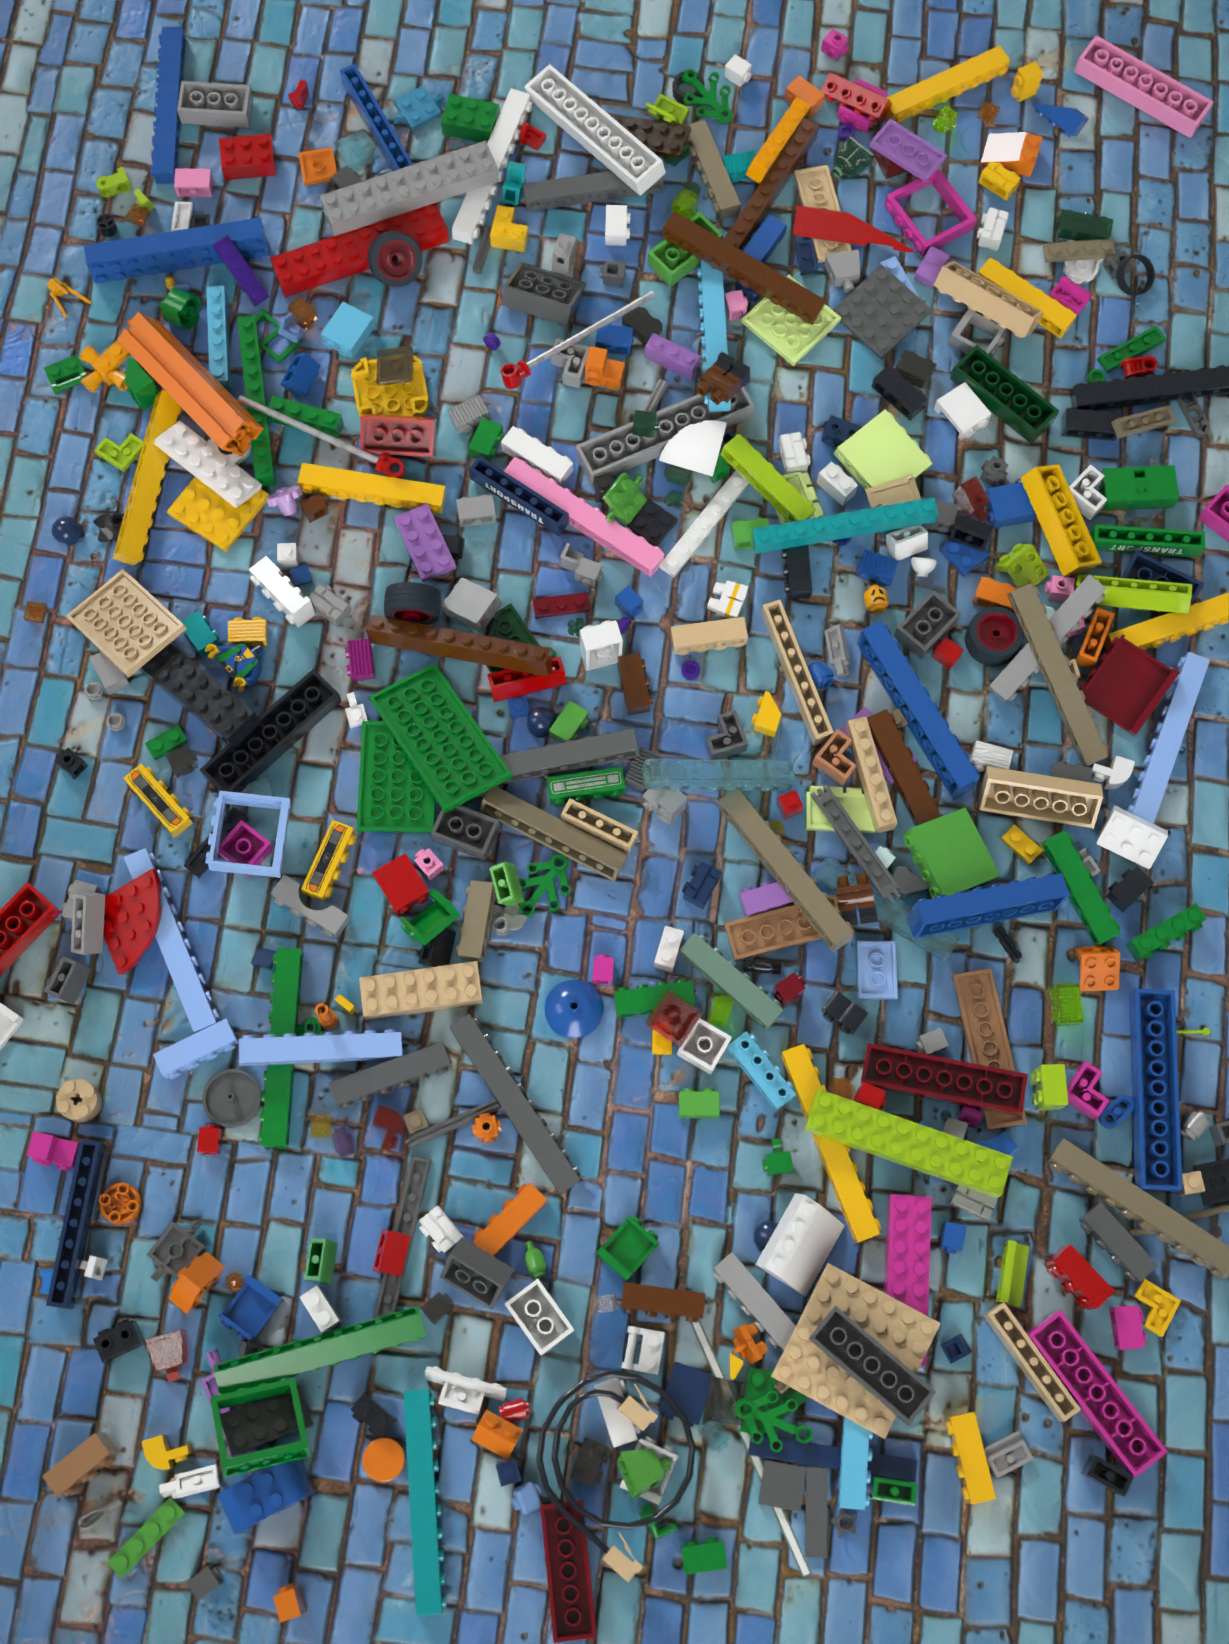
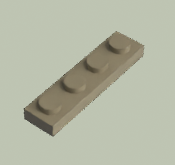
(1078, 250)
(1143, 421)

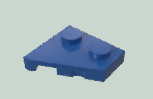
(963, 557)

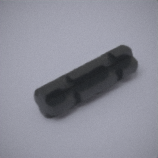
(1007, 943)
(762, 967)

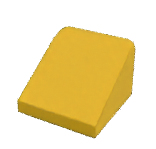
(734, 1366)

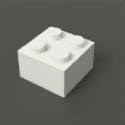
(704, 1046)

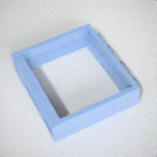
(253, 800)

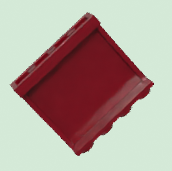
(1127, 685)

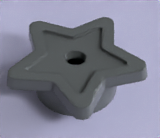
(850, 1518)

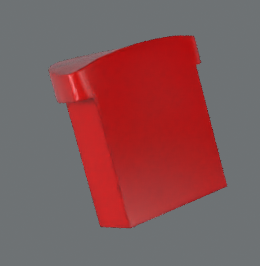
(300, 95)
(531, 136)

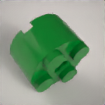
(180, 308)

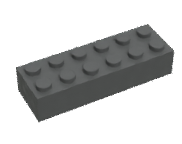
(872, 1365)

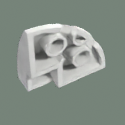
(695, 447)

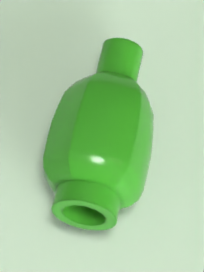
(535, 1261)

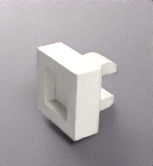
(94, 1267)

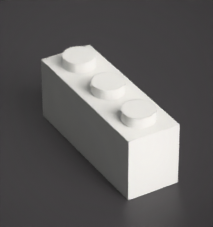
(618, 1426)

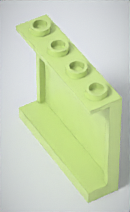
(882, 453)

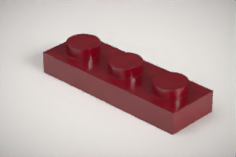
(561, 605)

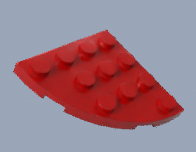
(132, 919)

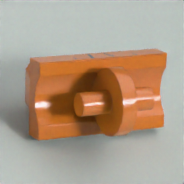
(745, 1344)

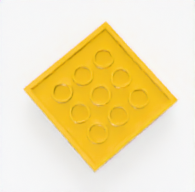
(213, 516)

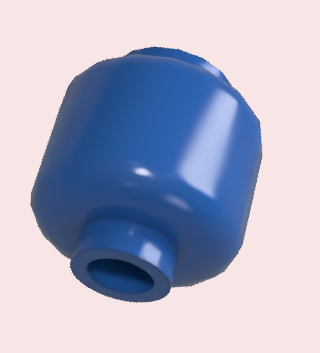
(821, 674)

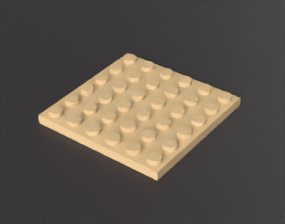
(887, 1320)

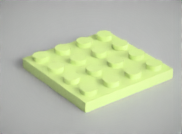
(786, 331)

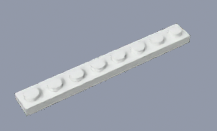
(704, 524)

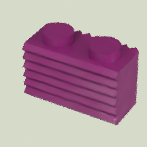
(361, 660)

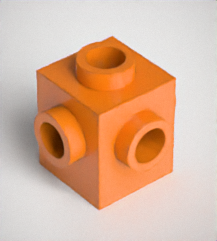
(490, 1135)

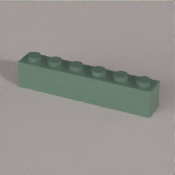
(730, 981)

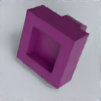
(970, 1116)

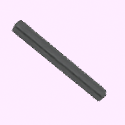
(451, 1123)

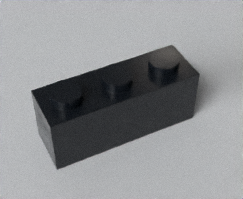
(899, 392)
(1088, 424)
(797, 572)

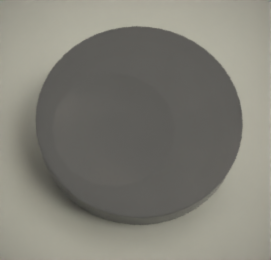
(232, 1098)

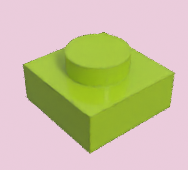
(142, 200)

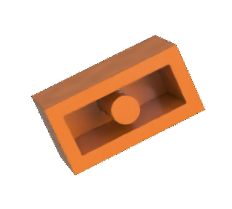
(804, 90)
(497, 1434)
(289, 1602)

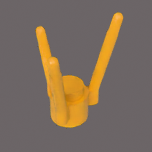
(59, 289)

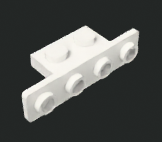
(462, 1391)

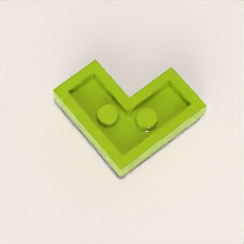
(122, 455)

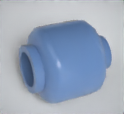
(527, 1497)

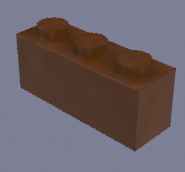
(634, 683)

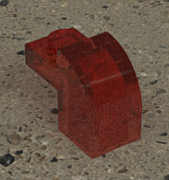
(391, 1122)

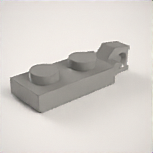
(838, 649)

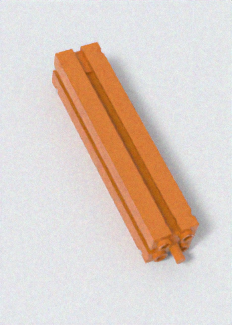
(190, 384)

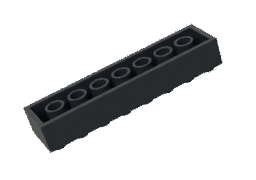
(201, 695)
(279, 730)

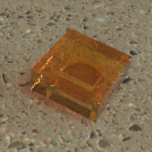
(988, 112)
(137, 215)
(35, 612)
(841, 1087)

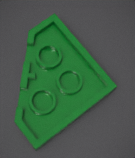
(757, 1385)

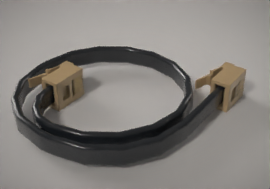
(641, 1419)

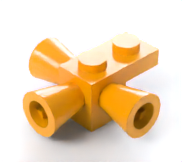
(105, 366)

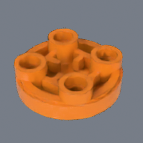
(120, 1203)
(383, 1459)

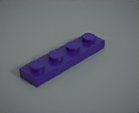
(240, 271)

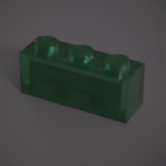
(1083, 226)

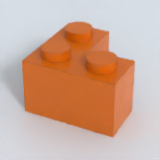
(603, 371)
(195, 1281)

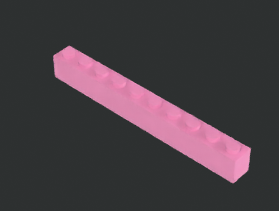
(590, 520)

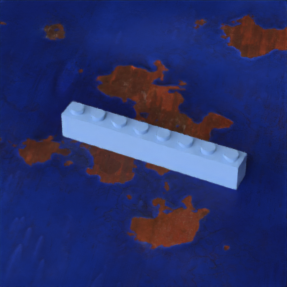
(319, 1049)

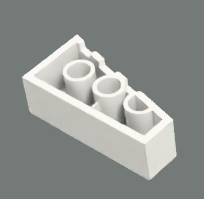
(282, 592)

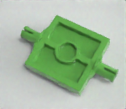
(624, 499)

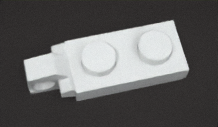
(191, 1482)

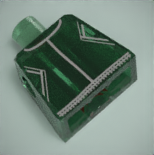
(852, 159)

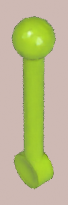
(1206, 1031)

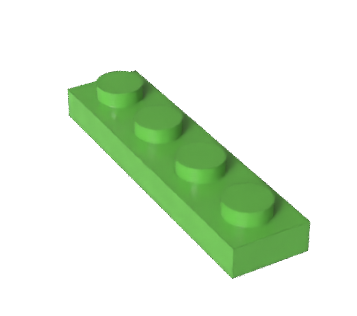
(146, 1537)

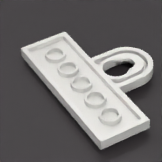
(208, 464)

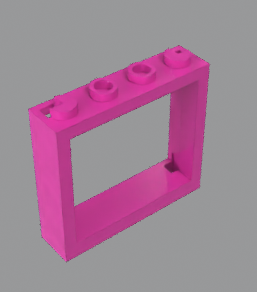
(951, 198)

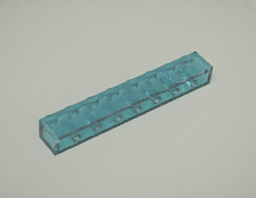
(717, 774)
(889, 914)

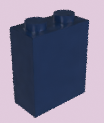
(689, 1390)

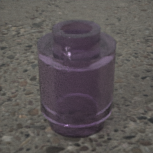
(343, 1142)

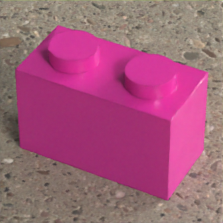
(1127, 1327)

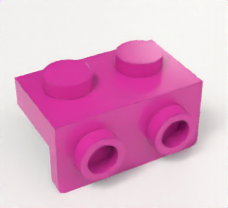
(1070, 295)

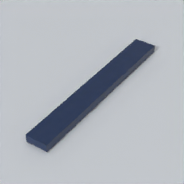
(830, 1457)

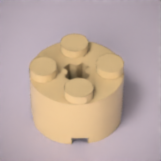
(81, 1111)

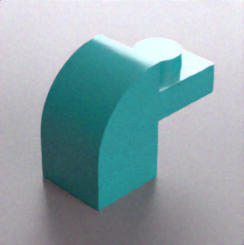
(513, 186)

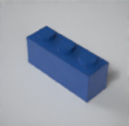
(765, 239)

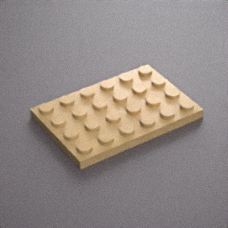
(126, 623)

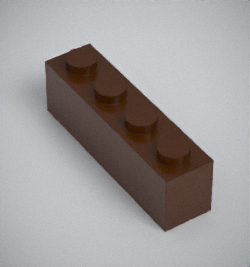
(663, 1301)

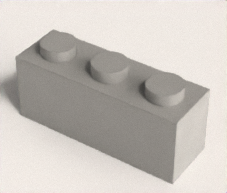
(87, 923)

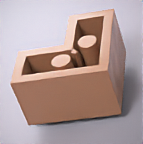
(832, 759)

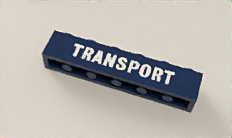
(519, 496)

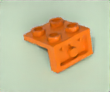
(1098, 968)

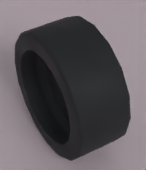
(678, 95)

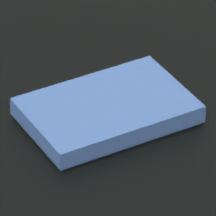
(876, 970)

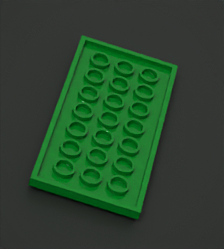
(440, 737)

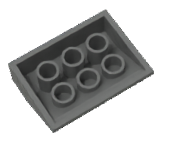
(542, 293)

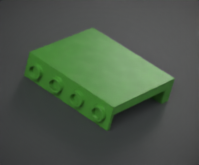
(950, 854)

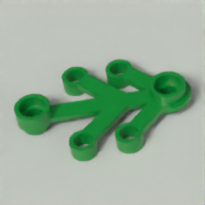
(708, 99)
(545, 882)
(770, 1419)

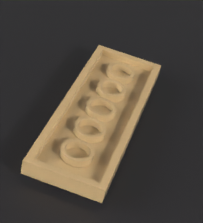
(817, 191)

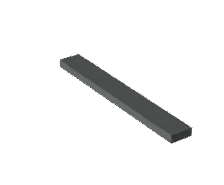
(405, 1224)

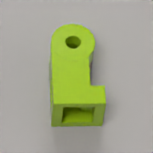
(114, 184)

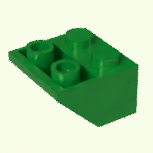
(140, 385)

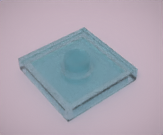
(357, 149)

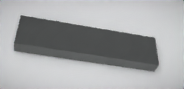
(816, 1512)

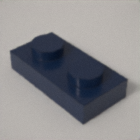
(806, 257)

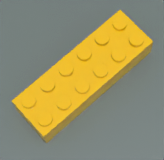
(1061, 520)

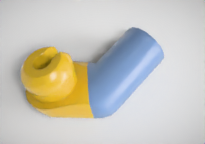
(170, 283)

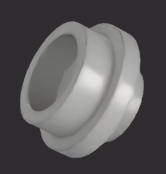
(93, 690)
(115, 722)

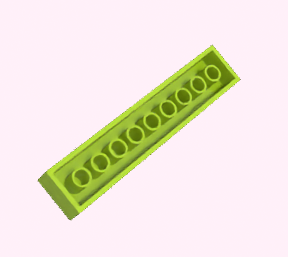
(908, 1143)

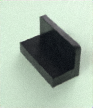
(439, 949)

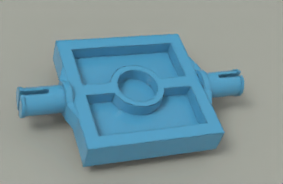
(417, 108)

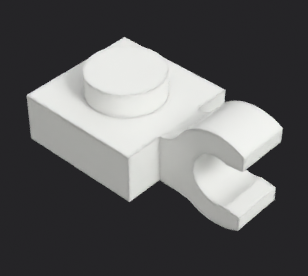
(355, 712)

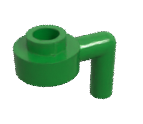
(656, 1532)

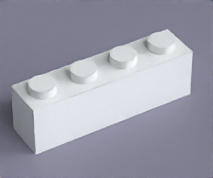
(537, 455)

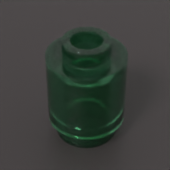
(677, 475)

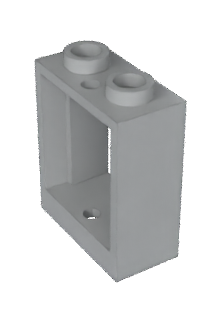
(964, 345)

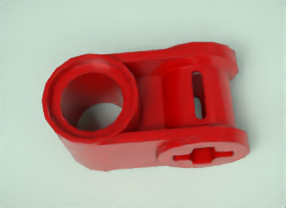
(1137, 368)

